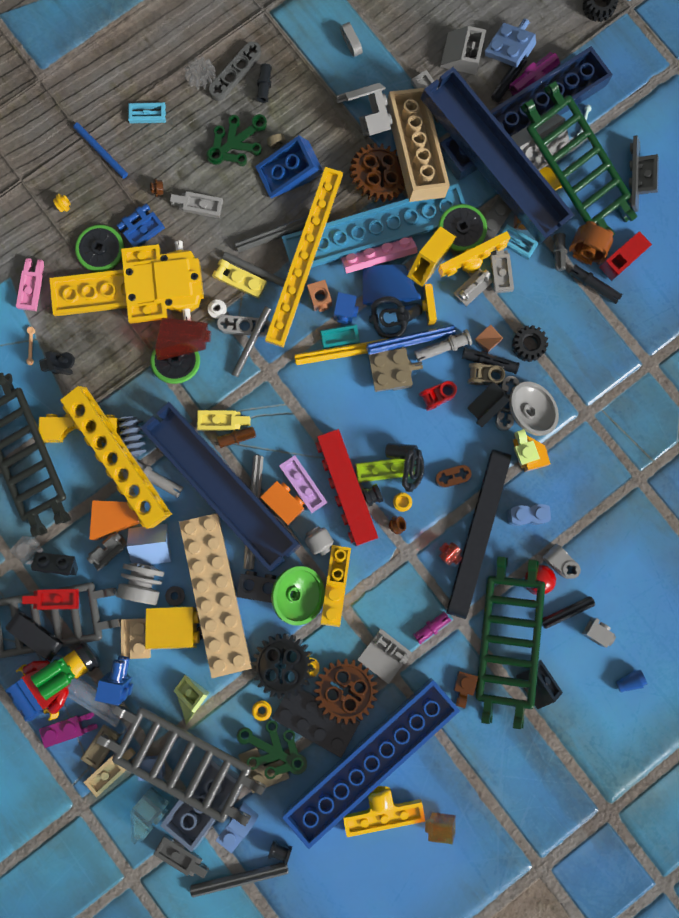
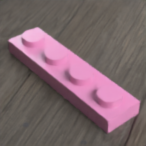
(379, 255)

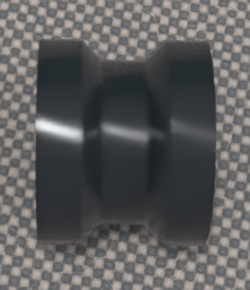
(372, 495)

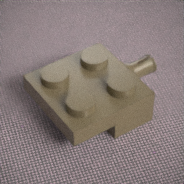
(392, 370)

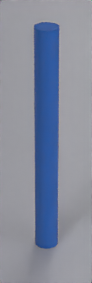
(100, 150)

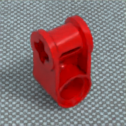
(436, 395)

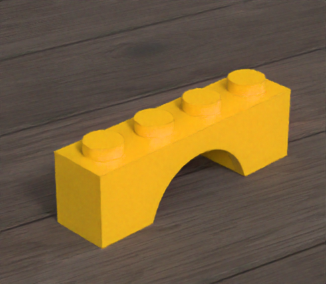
(55, 428)

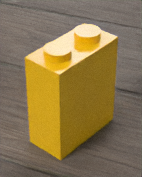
(431, 256)
(171, 628)

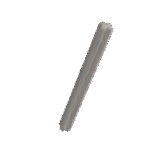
(256, 479)

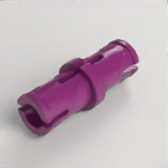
(432, 627)

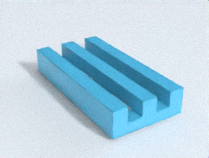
(146, 116)
(516, 249)

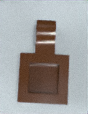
(465, 685)

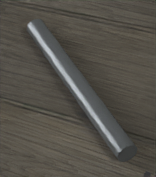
(254, 269)
(252, 340)

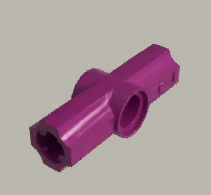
(535, 72)

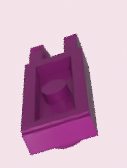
(65, 730)

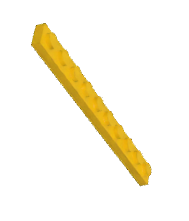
(304, 257)

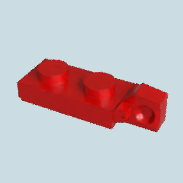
(53, 599)

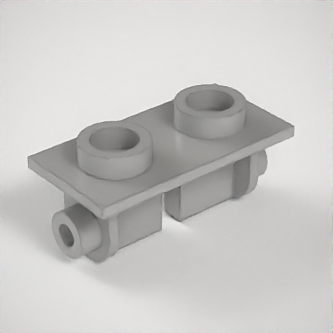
(473, 287)

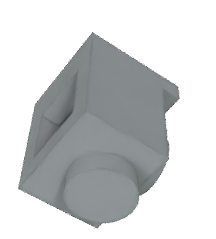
(599, 633)

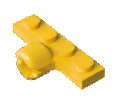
(473, 258)
(383, 814)

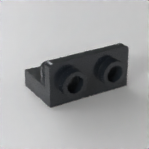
(54, 563)

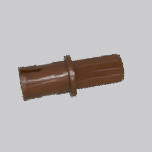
(236, 437)

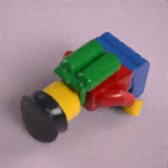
(47, 682)

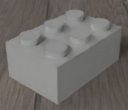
(529, 147)

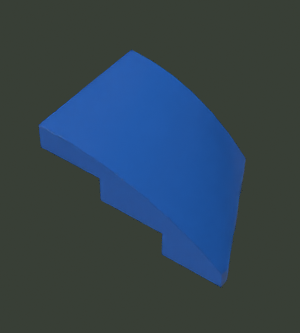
(388, 281)

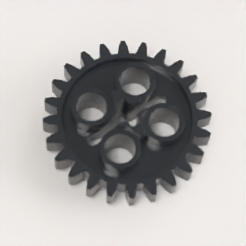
(266, 664)

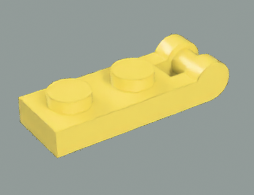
(239, 279)

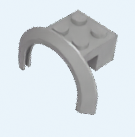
(379, 119)

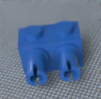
(115, 684)

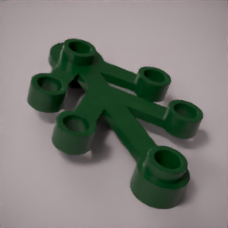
(235, 142)
(274, 752)

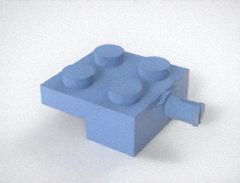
(511, 44)

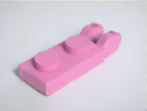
(30, 286)

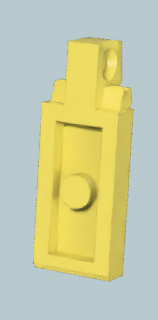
(221, 420)

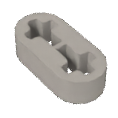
(351, 39)

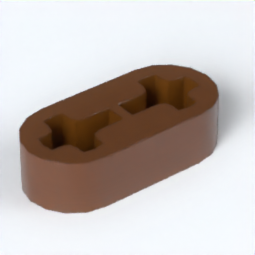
(451, 472)

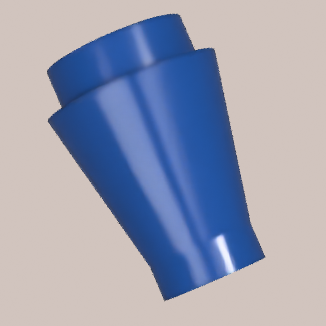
(632, 681)

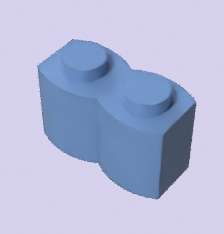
(533, 515)

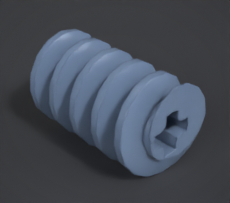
(131, 435)

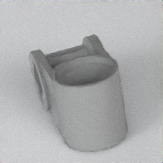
(559, 560)

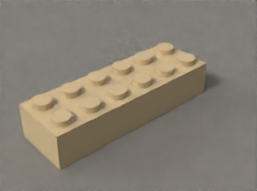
(417, 146)

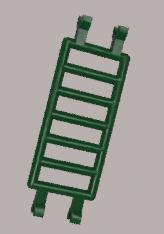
(529, 109)
(538, 604)

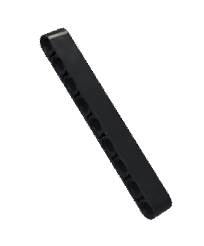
(478, 534)

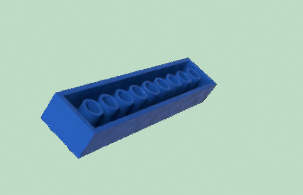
(369, 763)

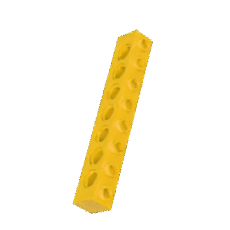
(136, 477)

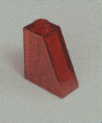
(181, 337)

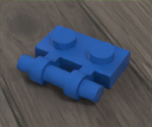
(142, 230)

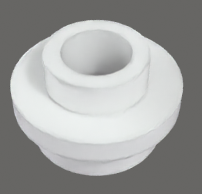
(217, 314)

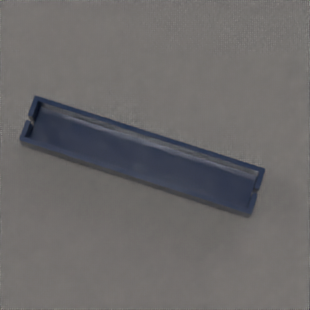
(496, 155)
(221, 487)

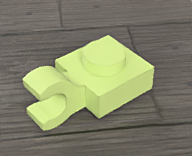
(526, 451)

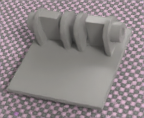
(384, 656)

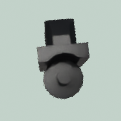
(57, 363)

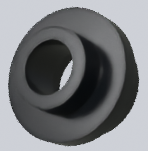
(181, 595)

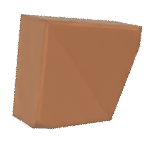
(489, 338)

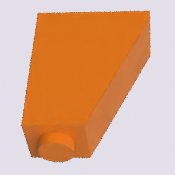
(110, 517)

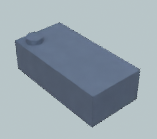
(191, 825)

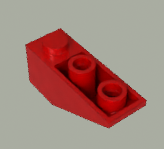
(625, 255)

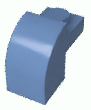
(234, 831)

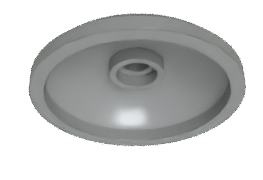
(533, 408)

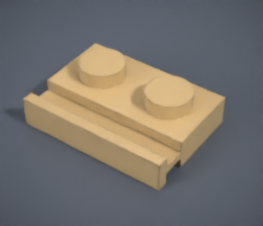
(133, 639)

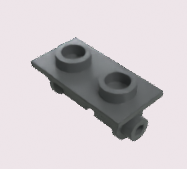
(113, 545)

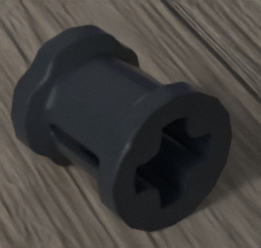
(280, 852)

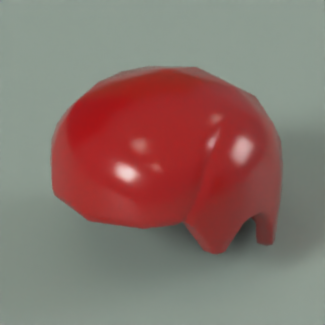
(546, 575)

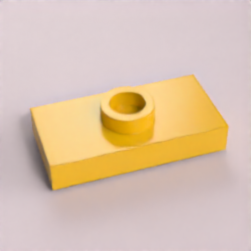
(429, 305)

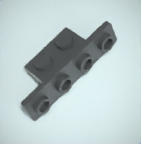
(644, 174)

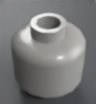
(319, 541)

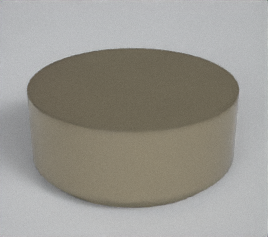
(276, 140)

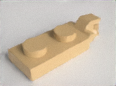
(106, 774)

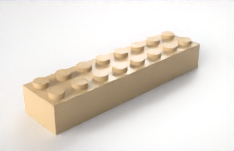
(215, 595)

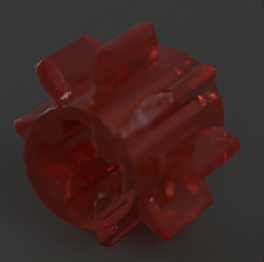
(450, 553)

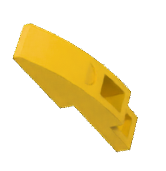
(335, 586)

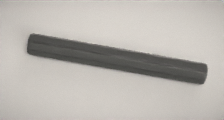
(270, 234)
(238, 879)

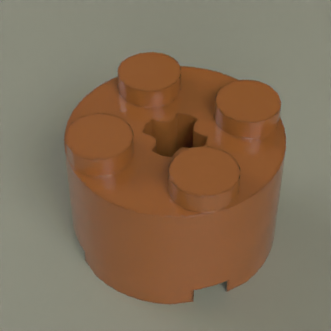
(591, 243)

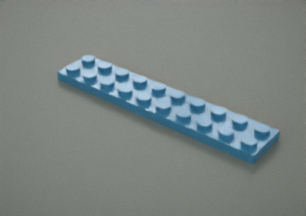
(377, 227)

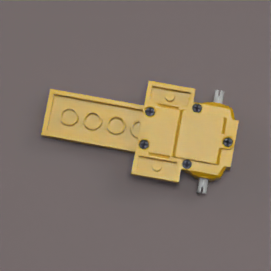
(144, 286)

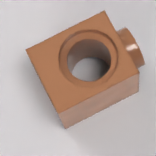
(319, 288)

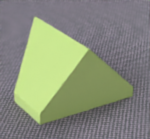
(190, 697)

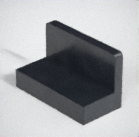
(488, 403)
(546, 688)

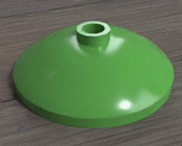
(306, 598)

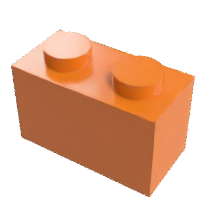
(283, 503)

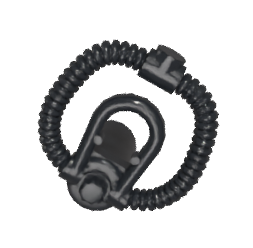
(403, 313)
(410, 454)

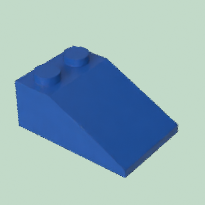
(289, 167)

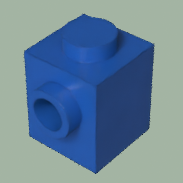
(345, 308)

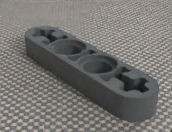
(232, 69)

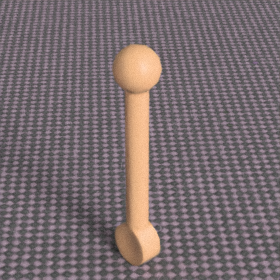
(31, 331)

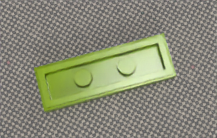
(380, 470)

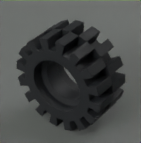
(599, 12)
(530, 354)

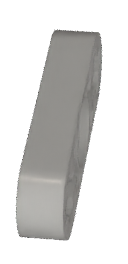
(230, 329)
(499, 416)

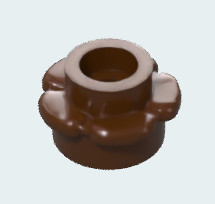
(156, 187)
(397, 524)

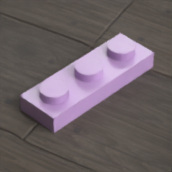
(303, 484)

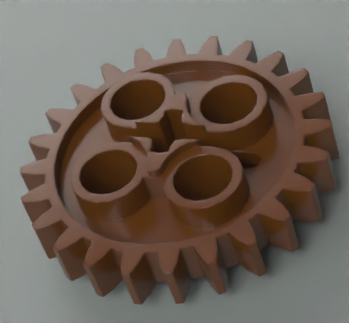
(363, 173)
(336, 707)

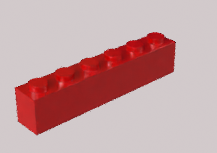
(347, 487)

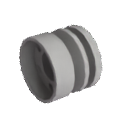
(140, 584)

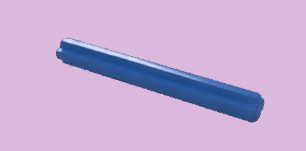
(410, 339)

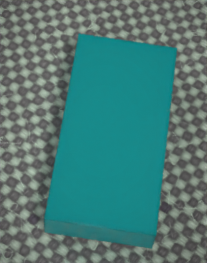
(339, 336)

